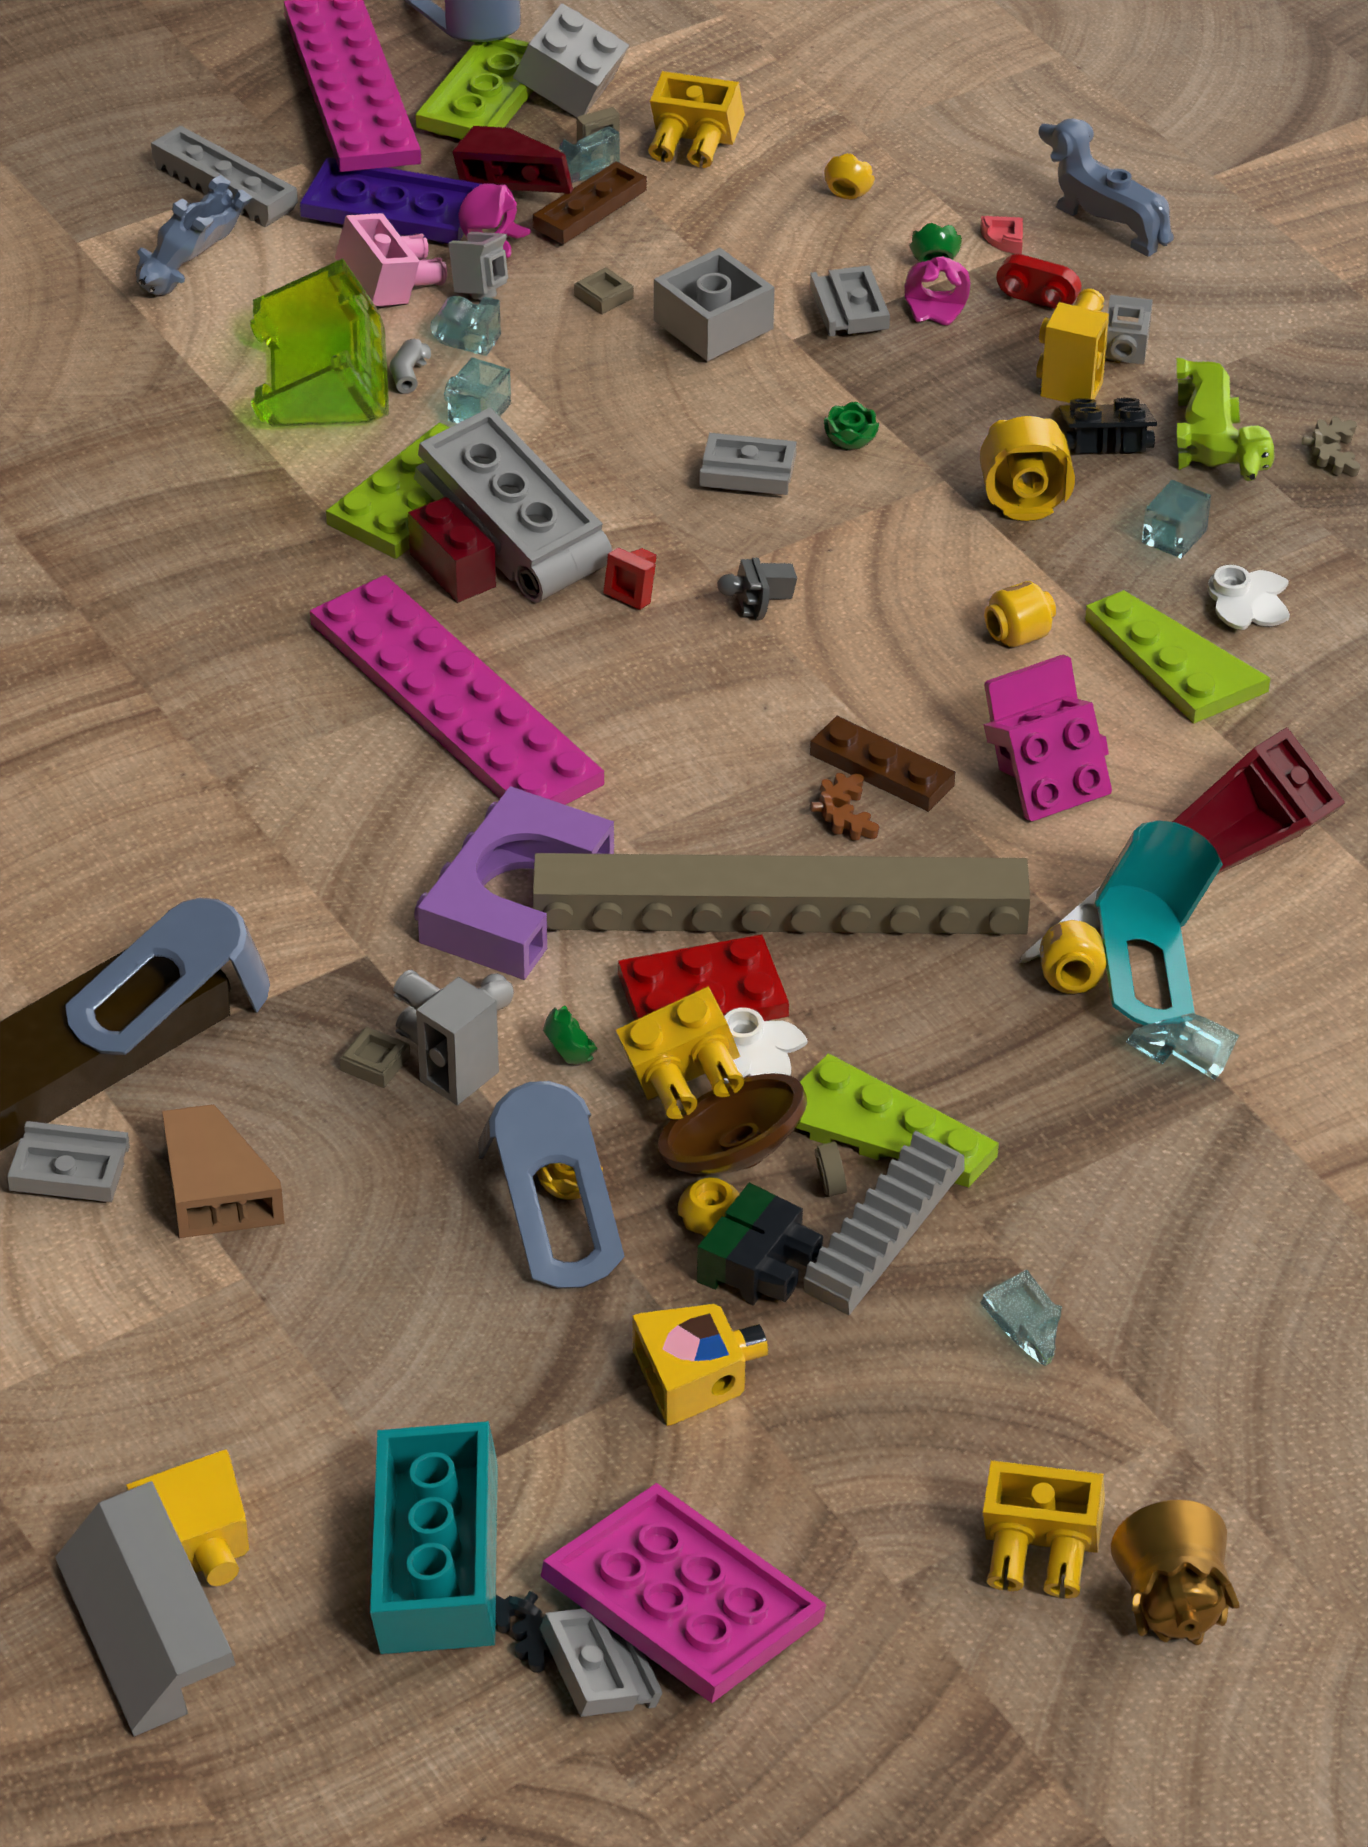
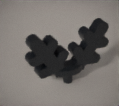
(534, 1645)

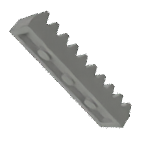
(202, 161)
(883, 1223)

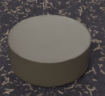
(830, 1169)

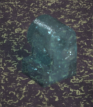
(468, 324)

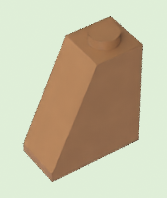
(217, 1175)

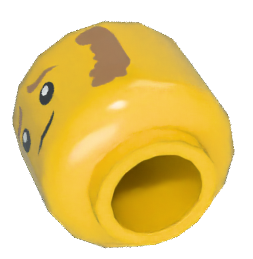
(1020, 614)
(1072, 957)

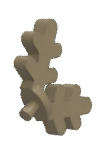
(1326, 445)

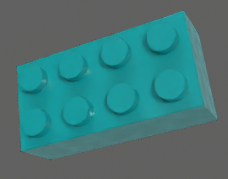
(435, 1538)

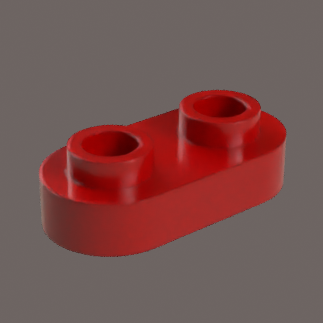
(1034, 280)

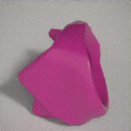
(484, 210)
(937, 305)

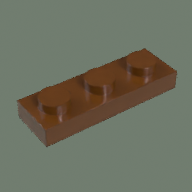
(589, 202)
(882, 763)

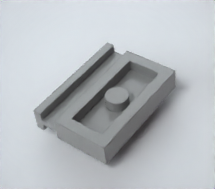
(850, 300)
(748, 463)
(68, 1161)
(598, 1664)

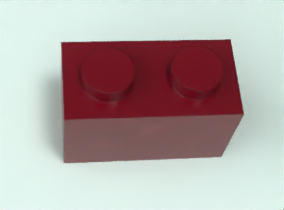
(452, 549)

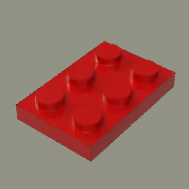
(735, 970)

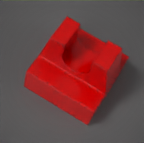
(630, 576)

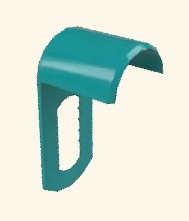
(1150, 899)

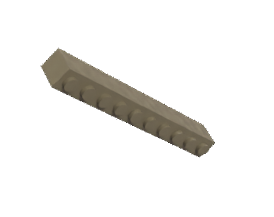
(782, 893)

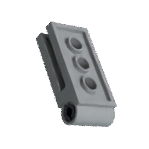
(517, 501)

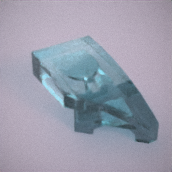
(592, 153)
(1189, 1038)
(1025, 1315)

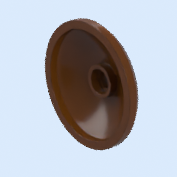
(734, 1129)

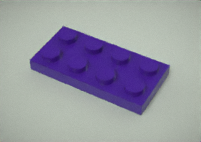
(408, 199)

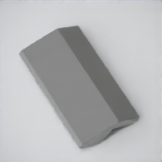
(142, 1606)

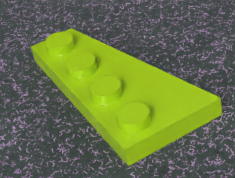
(1177, 661)
(881, 1119)

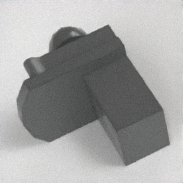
(757, 584)

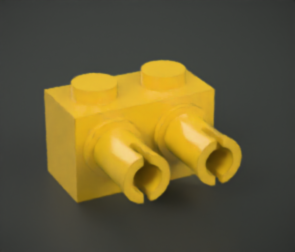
(697, 110)
(1074, 349)
(680, 1046)
(1042, 1509)

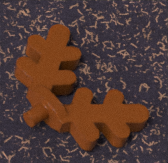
(840, 795)

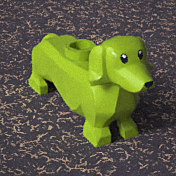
(1210, 423)

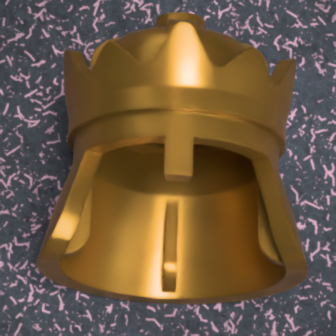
(1175, 1568)

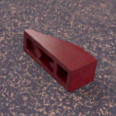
(511, 159)

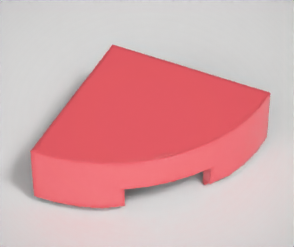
(1003, 232)

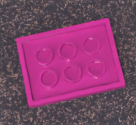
(683, 1592)

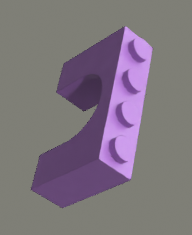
(486, 928)

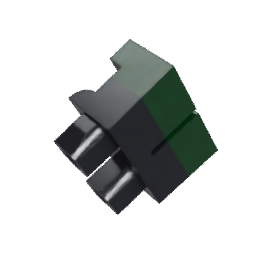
(755, 1244)

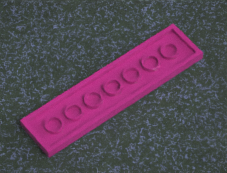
(352, 84)
(454, 694)

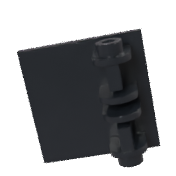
(1124, 413)

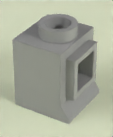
(479, 264)
(1127, 339)

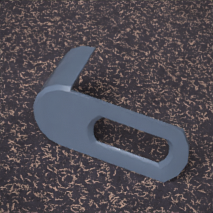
(473, 18)
(200, 940)
(542, 1127)

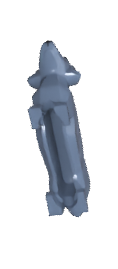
(1105, 191)
(188, 234)

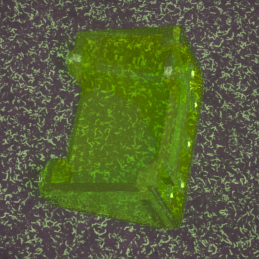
(323, 352)

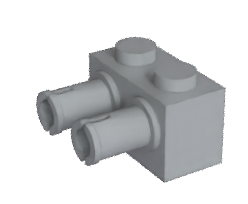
(453, 1033)

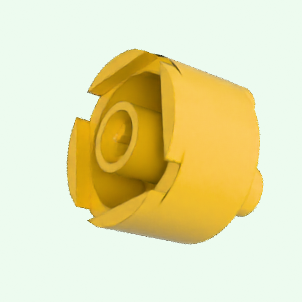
(1026, 467)

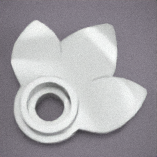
(1248, 597)
(762, 1043)

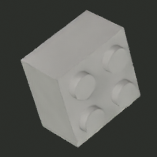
(571, 61)
(713, 304)

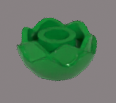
(935, 242)
(851, 426)
(568, 1037)

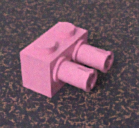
(385, 261)

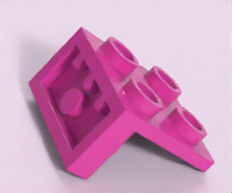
(1028, 689)
(1054, 755)

